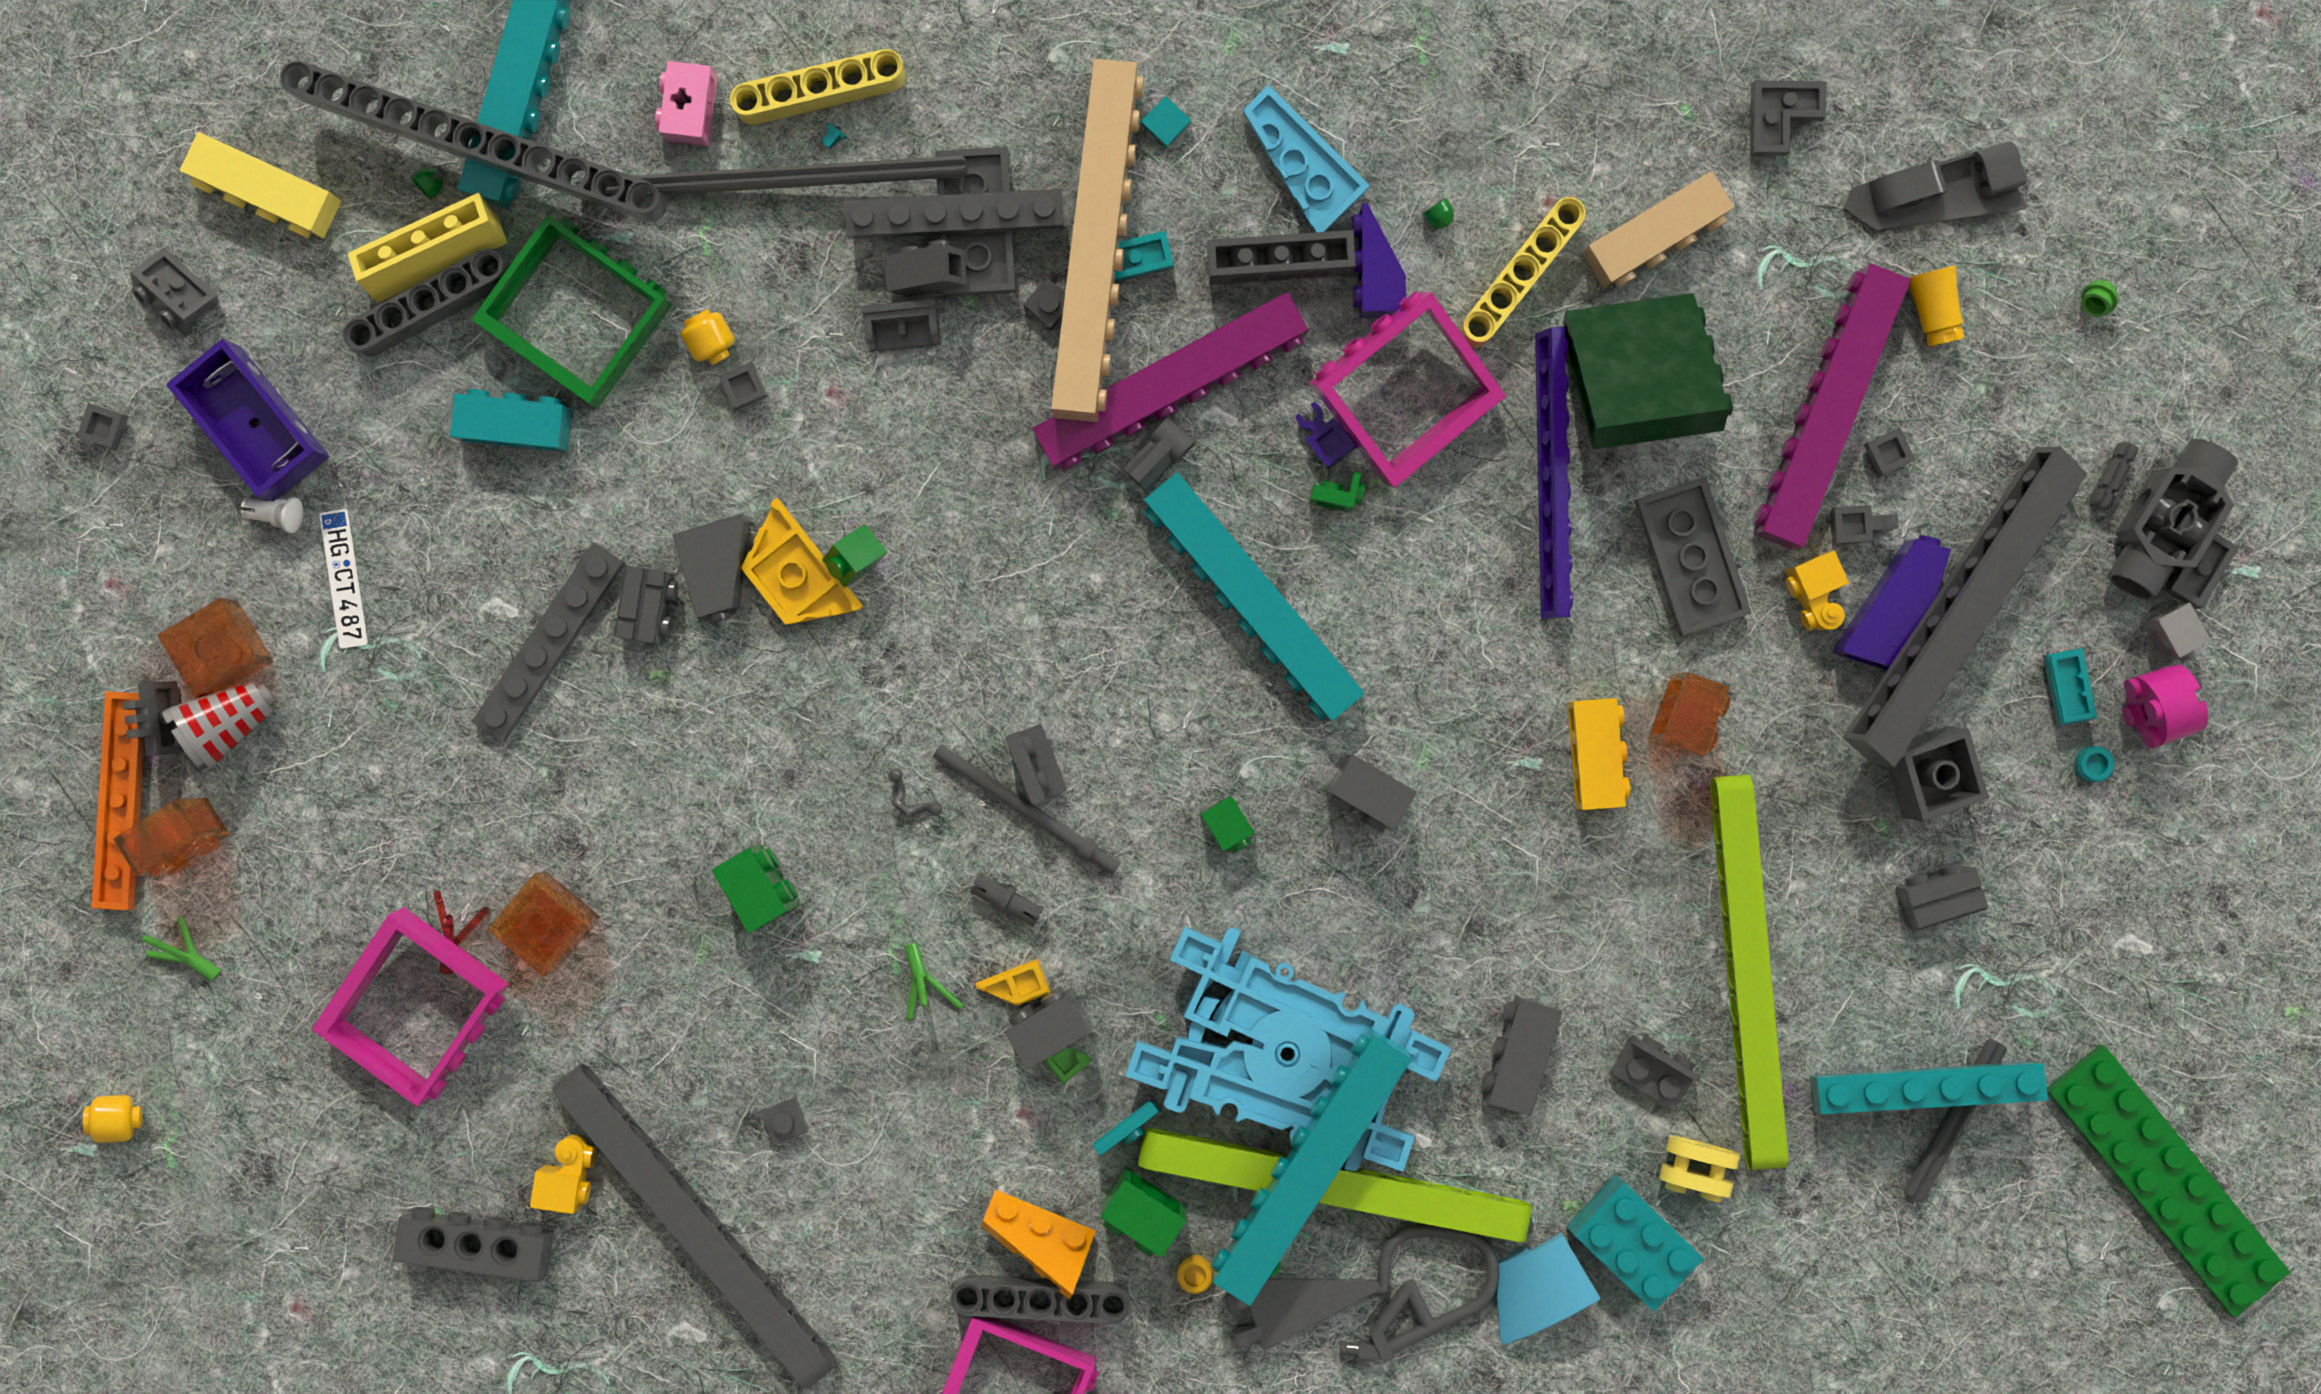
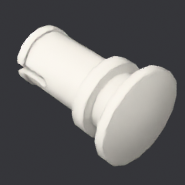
(279, 513)

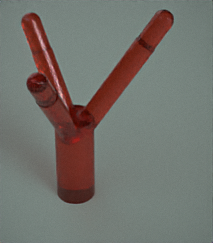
(448, 927)

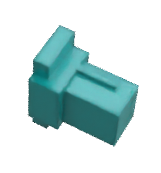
(832, 136)

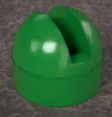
(425, 182)
(1440, 214)

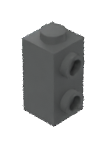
(925, 269)

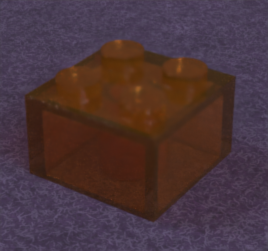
(215, 647)
(1689, 714)
(172, 837)
(544, 923)

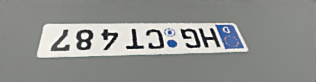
(343, 578)

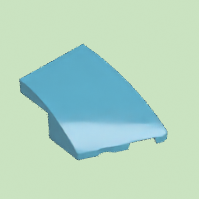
(1540, 1288)

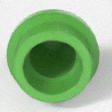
(2099, 298)

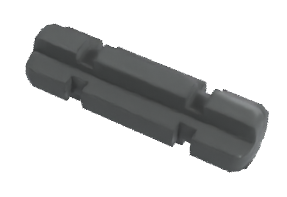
(2114, 475)

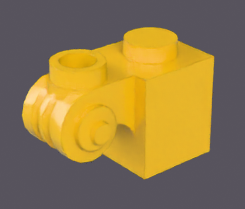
(1812, 584)
(565, 1187)

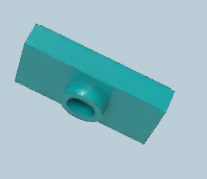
(2070, 686)
(1128, 1129)

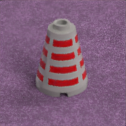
(219, 721)

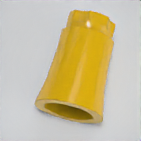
(1938, 305)

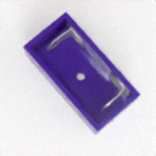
(224, 396)

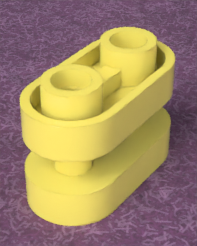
(1712, 1184)

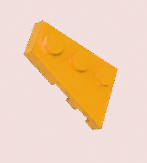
(1041, 1237)

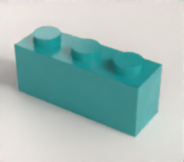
(511, 421)

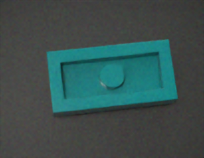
(1145, 256)

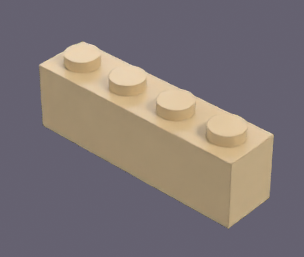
(1659, 230)

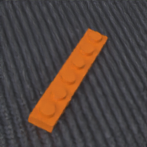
(117, 804)

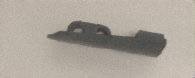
(1942, 191)

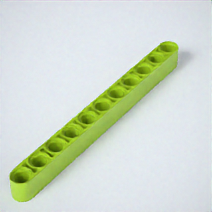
(1749, 972)
(1354, 1190)

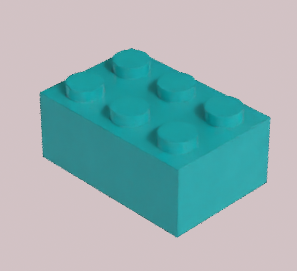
(1634, 1242)

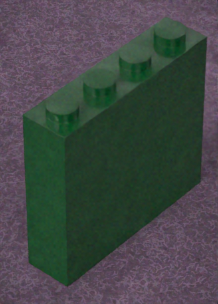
(1646, 371)

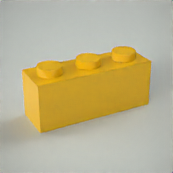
(1598, 754)

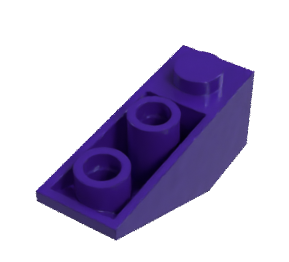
(1380, 273)

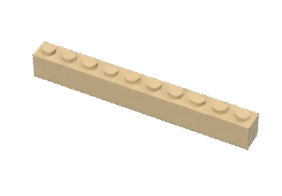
(1095, 241)

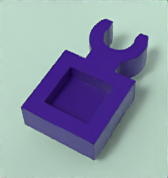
(1328, 439)

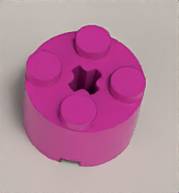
(2164, 705)

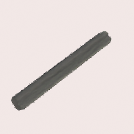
(1948, 1133)

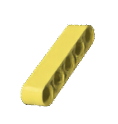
(801, 81)
(1530, 257)

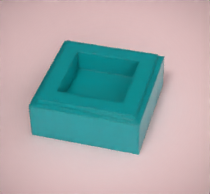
(1166, 122)

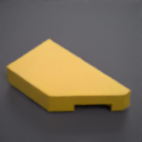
(1017, 984)

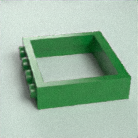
(519, 274)

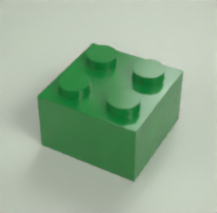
(756, 887)
(1142, 1213)

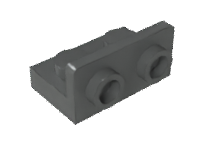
(172, 291)
(1036, 764)
(1654, 1072)

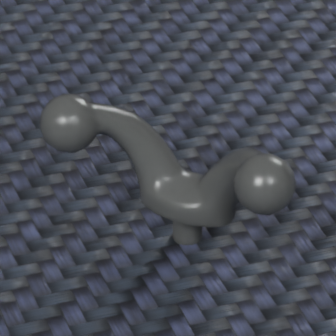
(934, 808)

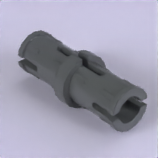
(1006, 899)

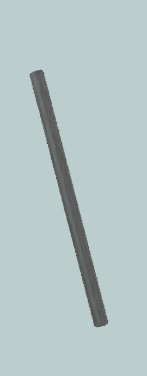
(803, 175)

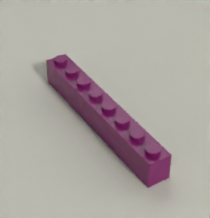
(1175, 379)
(1831, 406)

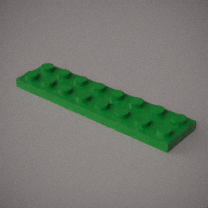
(2167, 1181)

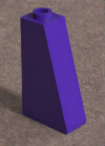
(1895, 604)

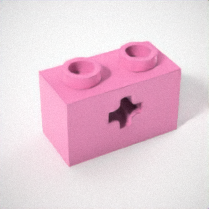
(694, 122)

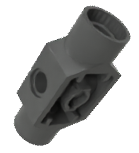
(2173, 519)

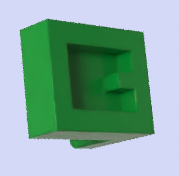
(1331, 494)

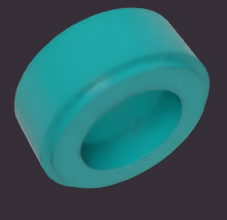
(2094, 764)

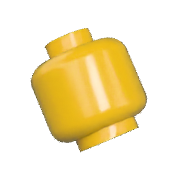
(707, 337)
(112, 1119)

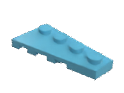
(1308, 165)

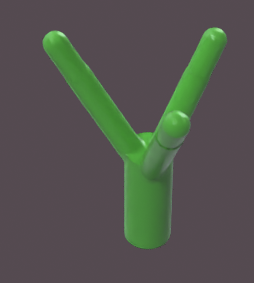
(173, 954)
(918, 986)

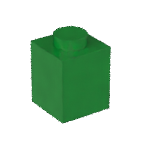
(854, 555)
(1228, 824)

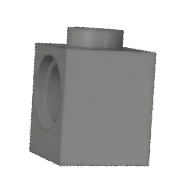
(2177, 632)

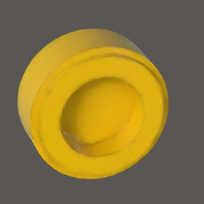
(1194, 1274)

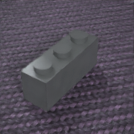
(1521, 1054)

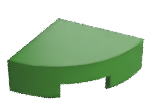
(1067, 1063)

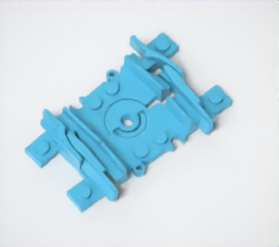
(1276, 1017)

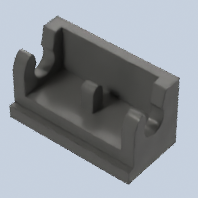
(901, 325)

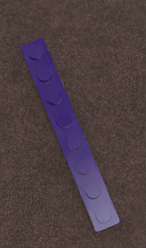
(1553, 483)

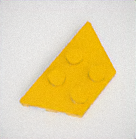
(791, 572)

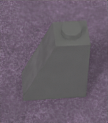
(712, 565)

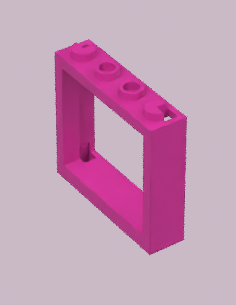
(1445, 430)
(372, 1056)
(1084, 1380)

